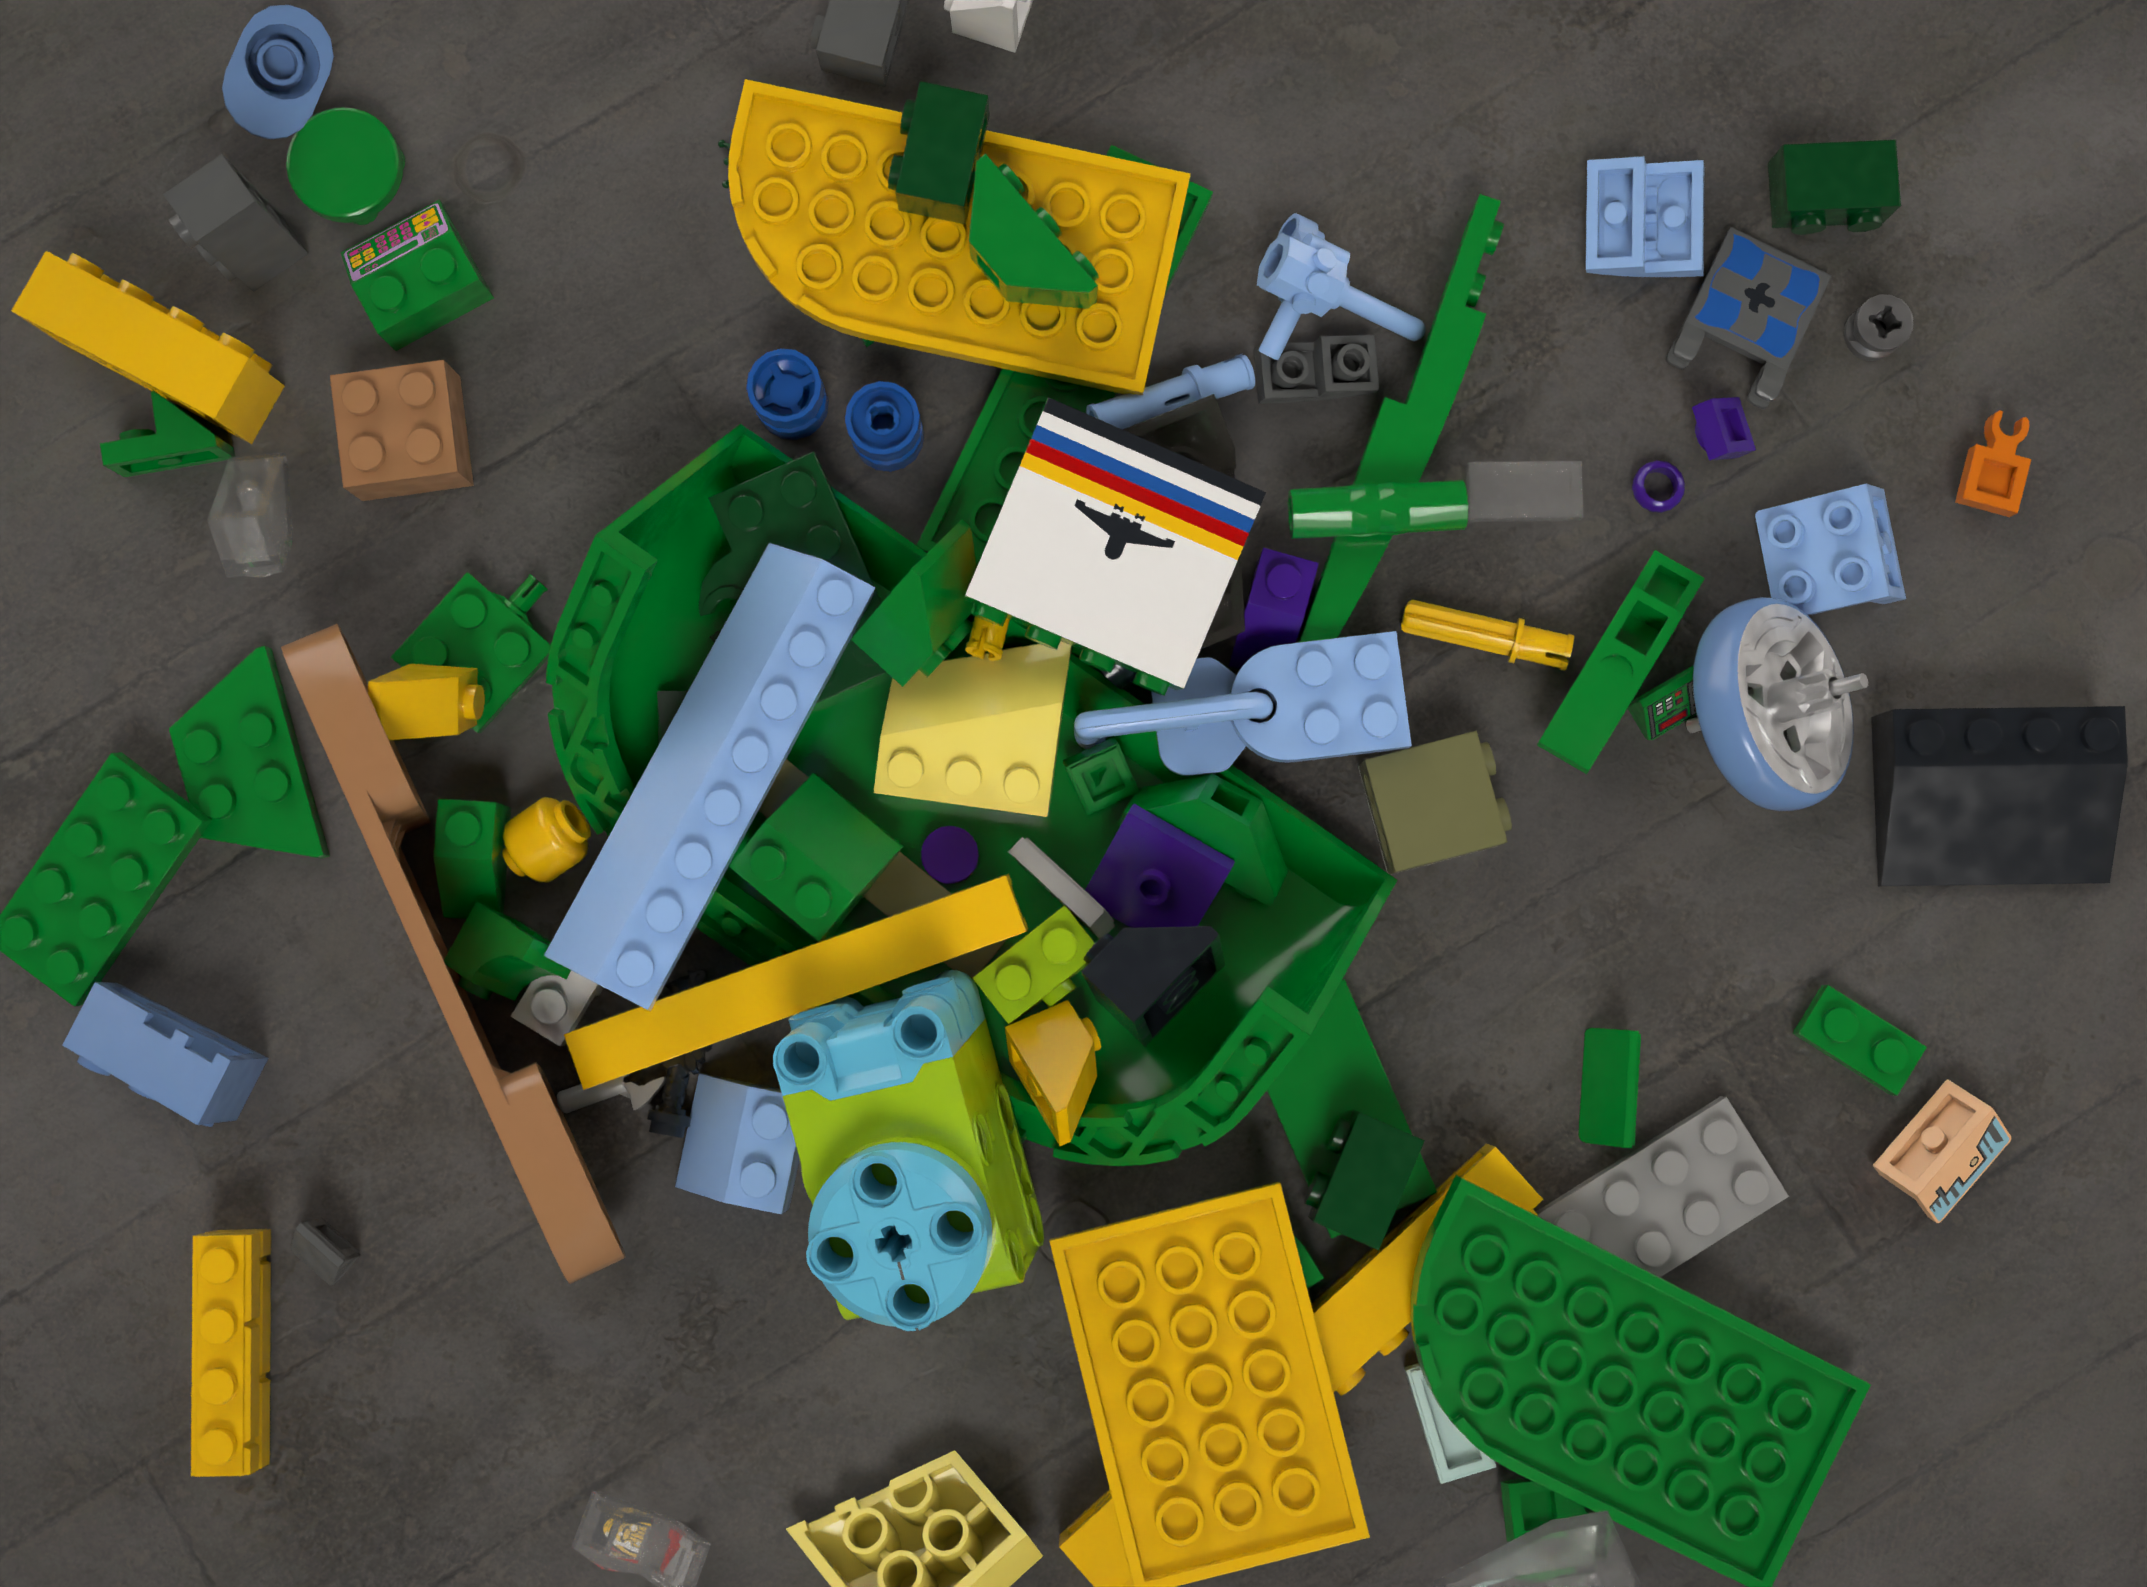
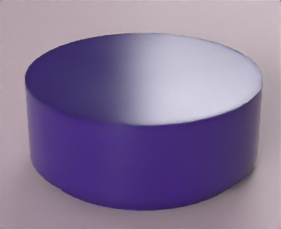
(950, 855)

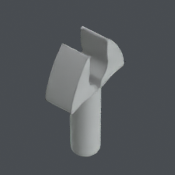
(640, 1095)

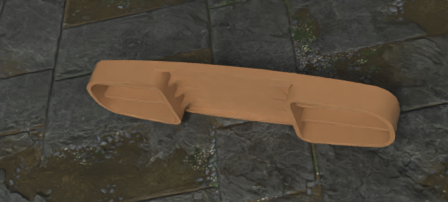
(385, 810)

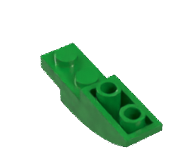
(1620, 662)

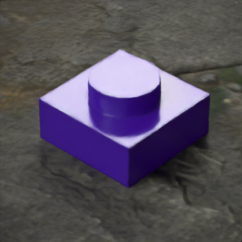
(1723, 428)

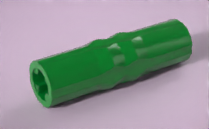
(1377, 509)

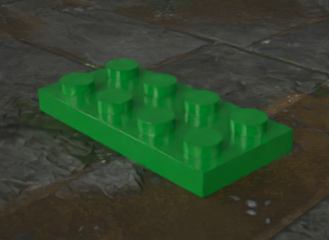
(99, 878)

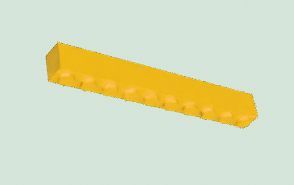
(1354, 1321)

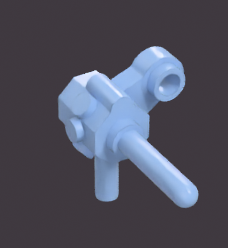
(1312, 278)

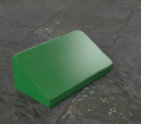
(1609, 1087)

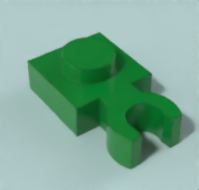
(1532, 1505)

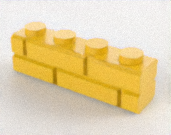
(230, 1352)

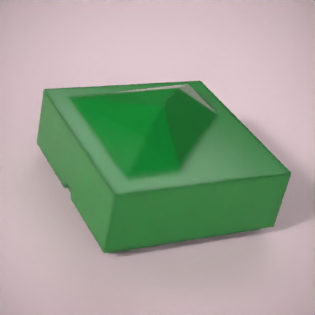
(1100, 776)

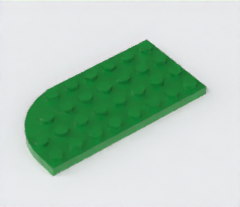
(1624, 1386)

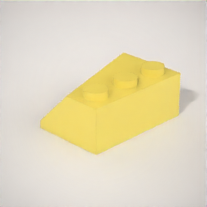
(977, 731)
(920, 1532)

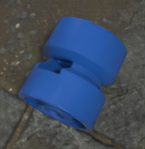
(787, 394)
(884, 426)

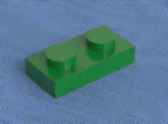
(1859, 1040)

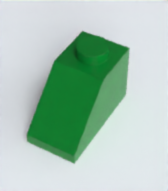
(470, 855)

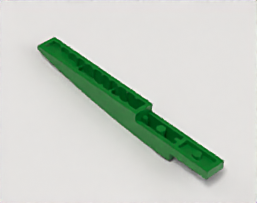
(1409, 431)

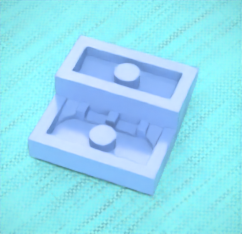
(1645, 218)

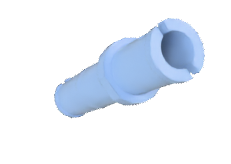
(1193, 384)

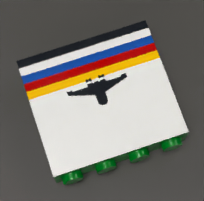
(1113, 548)

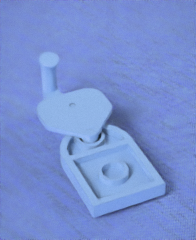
(1326, 695)

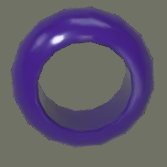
(1672, 473)

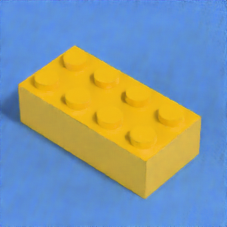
(150, 343)

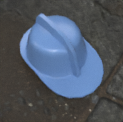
(277, 71)

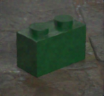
(940, 153)
(1834, 185)
(1363, 1178)

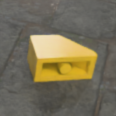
(427, 700)
(1056, 1064)

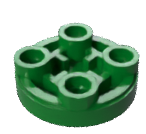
(345, 165)

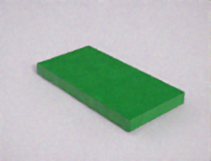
(1329, 1080)

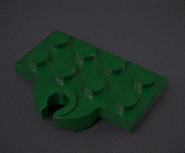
(798, 512)

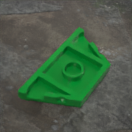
(247, 764)

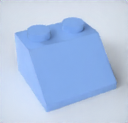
(739, 1145)

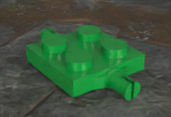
(484, 633)

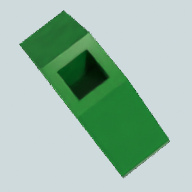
(1021, 246)
(1225, 821)

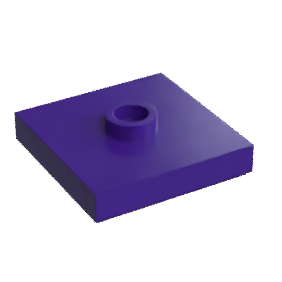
(1157, 874)

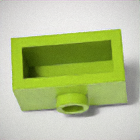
(1037, 967)

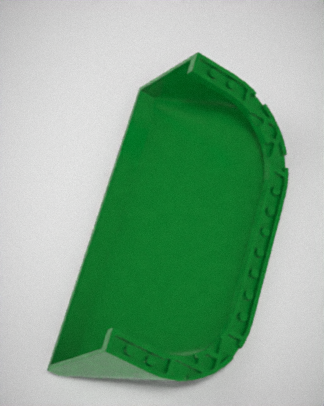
(640, 631)

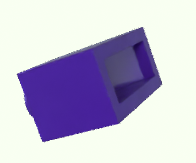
(1274, 604)

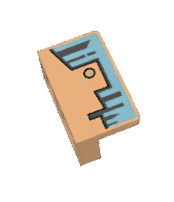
(1944, 1150)

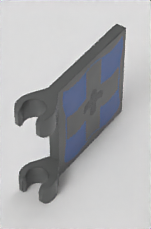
(1754, 305)

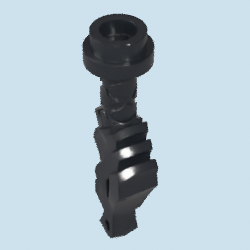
(669, 1117)

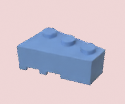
(164, 1055)

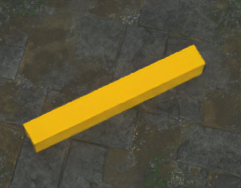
(796, 981)

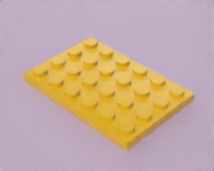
(1208, 1388)

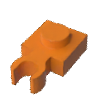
(1993, 474)

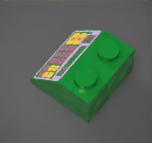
(415, 276)

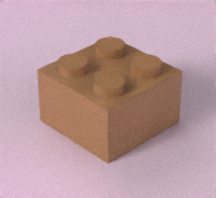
(401, 430)

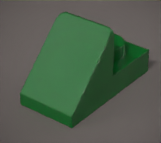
(177, 444)

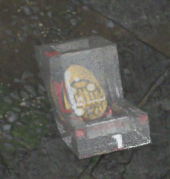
(640, 1542)

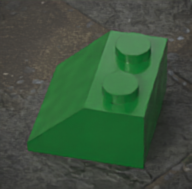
(924, 610)
(816, 857)

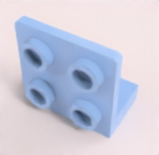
(1831, 550)

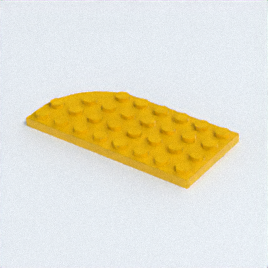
(831, 240)

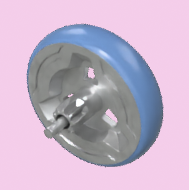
(1794, 689)

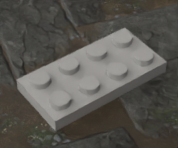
(1673, 1192)

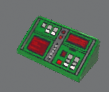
(1665, 705)

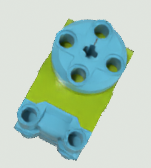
(907, 1153)

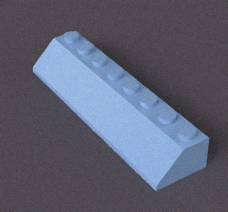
(710, 774)

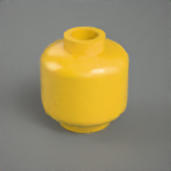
(546, 839)

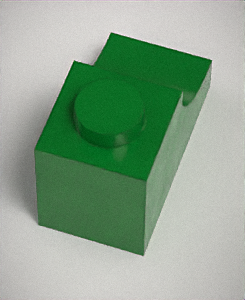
(499, 954)

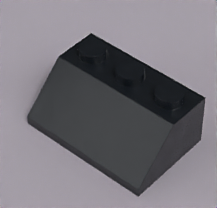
(1151, 974)

